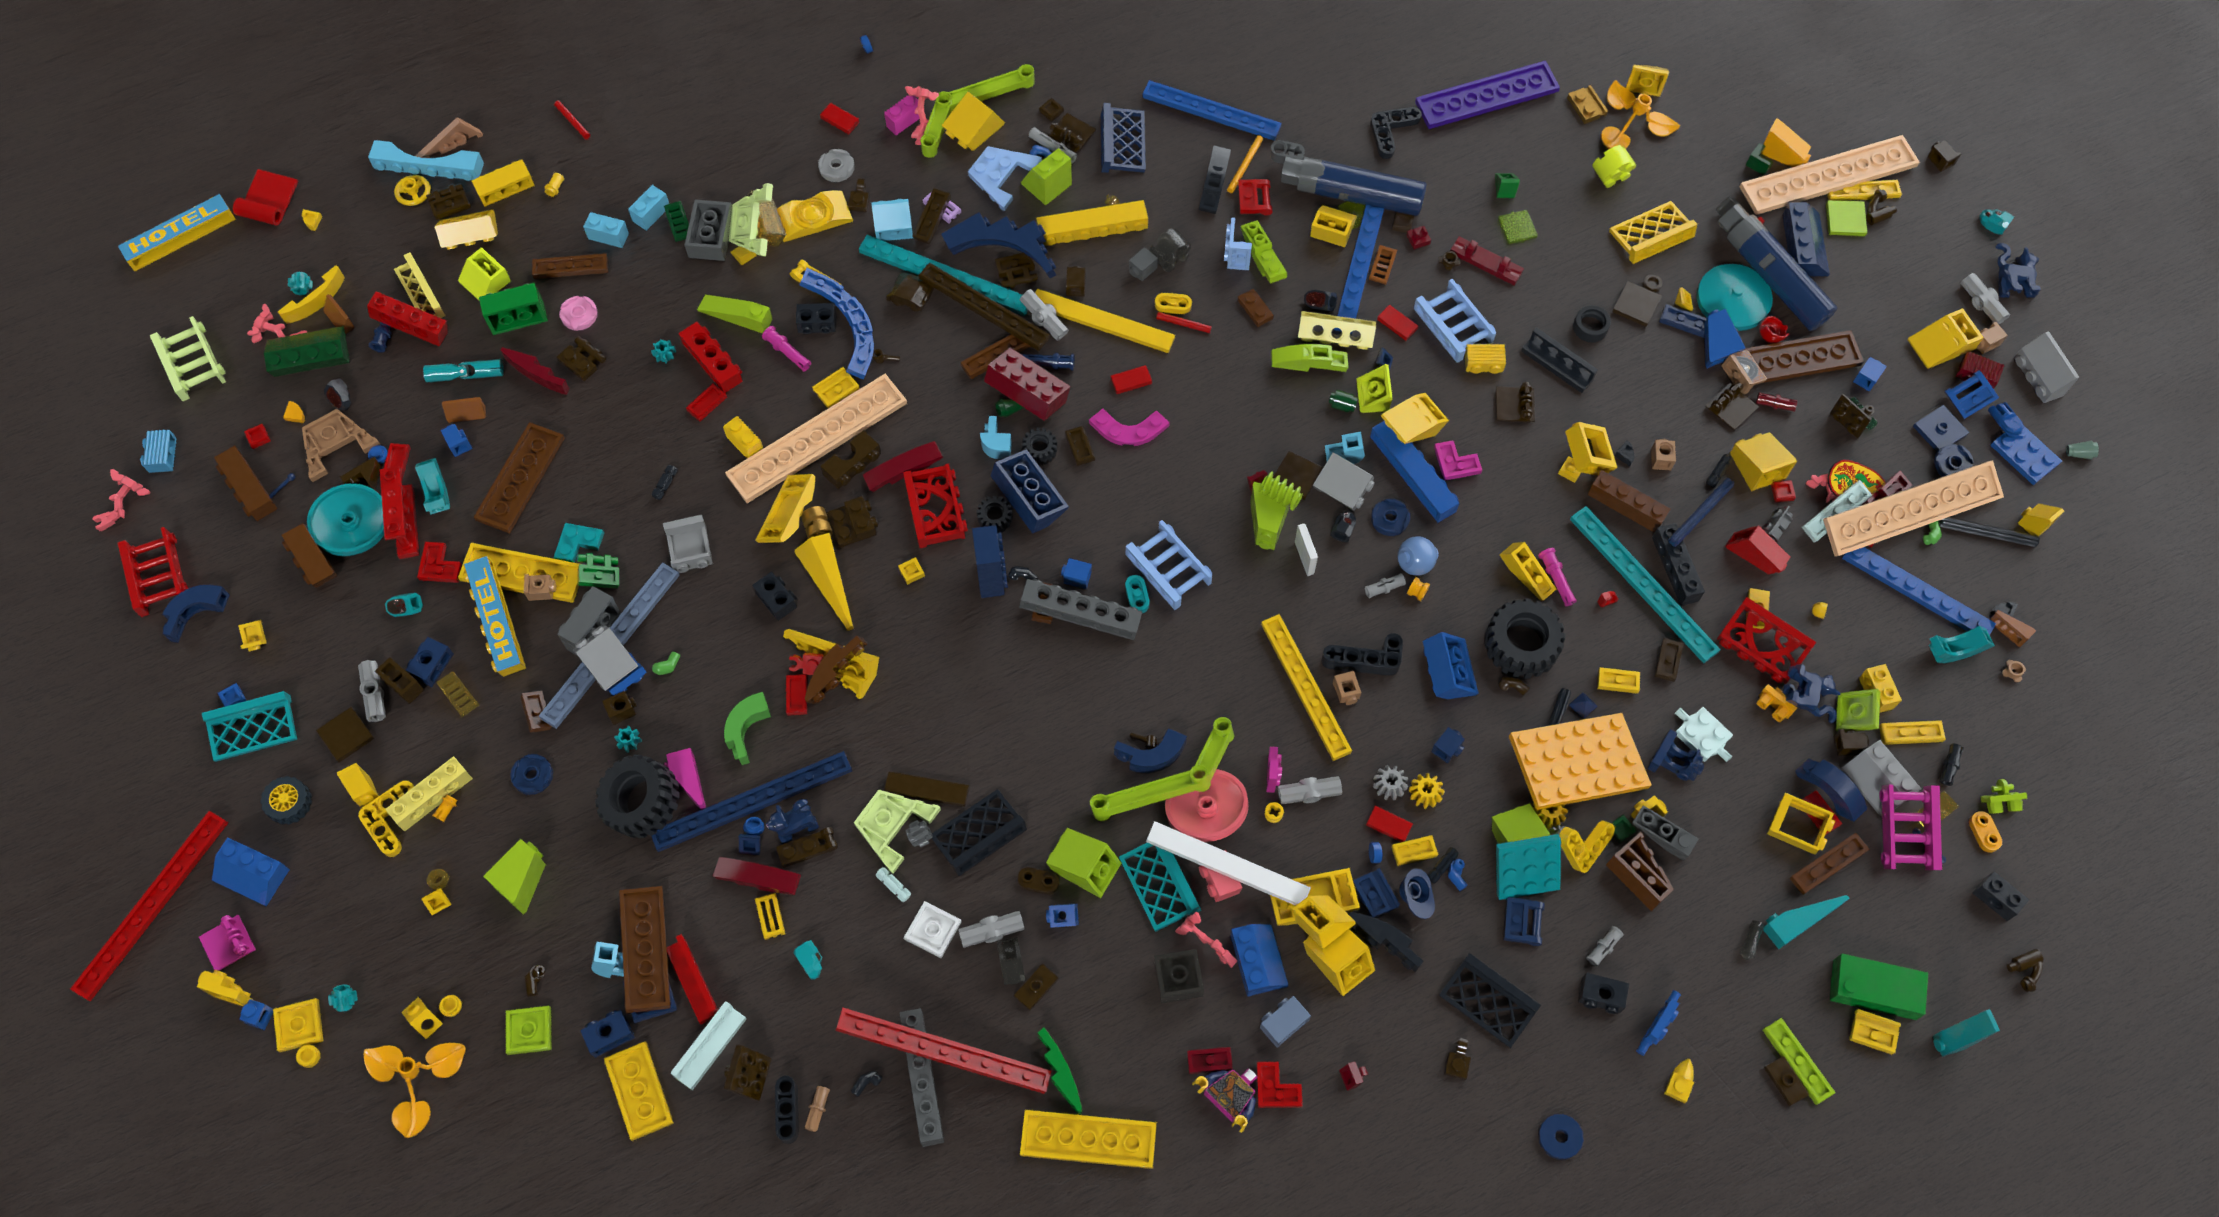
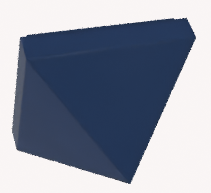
(1384, 358)
(1583, 705)
(749, 844)

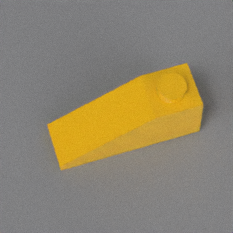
(1528, 570)

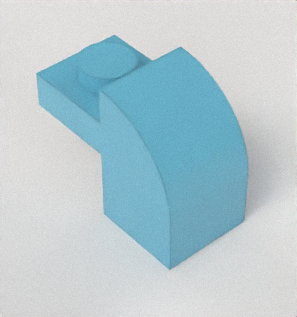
(995, 444)
(1350, 448)
(607, 960)

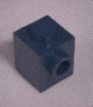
(1449, 745)

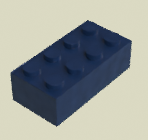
(990, 561)

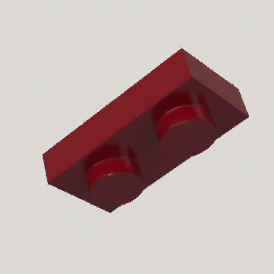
(1209, 1060)

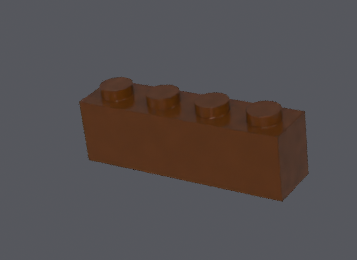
(245, 483)
(1628, 501)

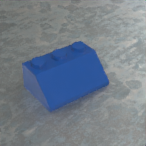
(1450, 666)
(248, 871)
(1258, 958)

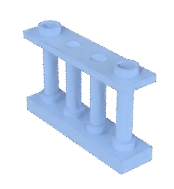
(1442, 332)
(1161, 581)

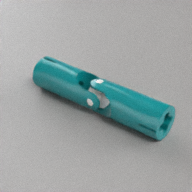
(448, 371)

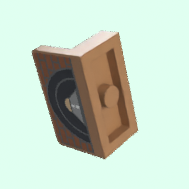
(1743, 369)

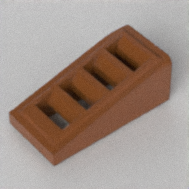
(1386, 251)
(2012, 628)

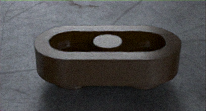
(1037, 882)

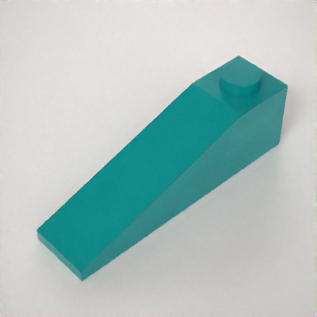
(1792, 923)
(1966, 1033)

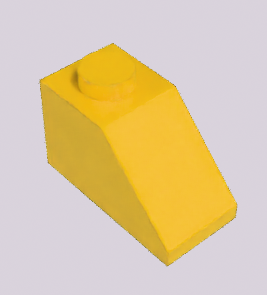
(2039, 518)
(358, 784)

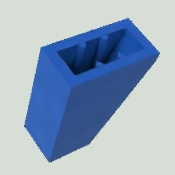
(1720, 338)

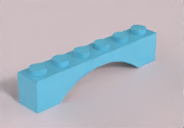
(460, 165)

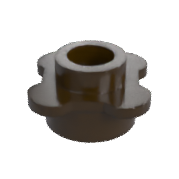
(1451, 256)

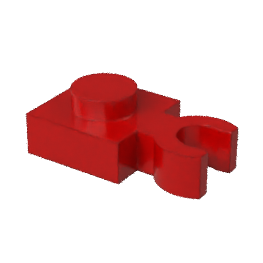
(808, 663)

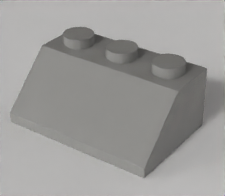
(2046, 368)
(1876, 768)

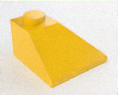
(1647, 79)

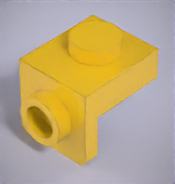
(252, 635)
(1653, 804)

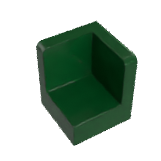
(1758, 161)

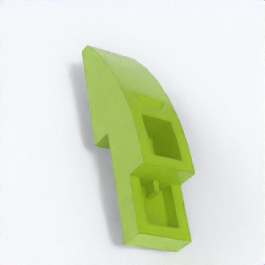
(1262, 252)
(1309, 355)

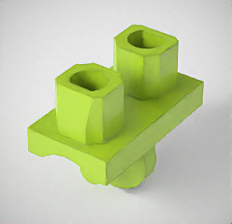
(2014, 799)

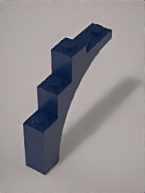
(979, 232)

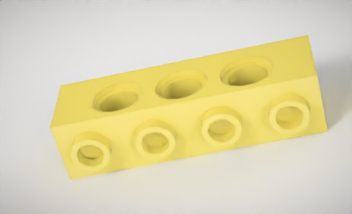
(1329, 322)
(428, 794)

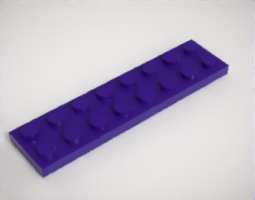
(1487, 94)

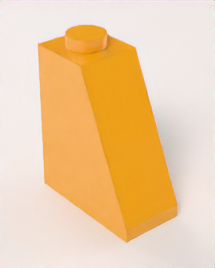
(1786, 145)

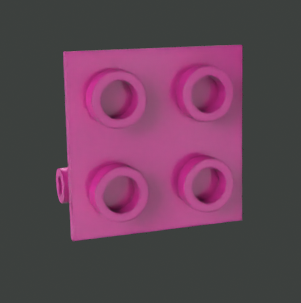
(227, 942)

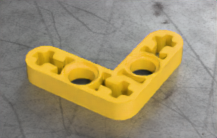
(379, 814)
(1585, 853)

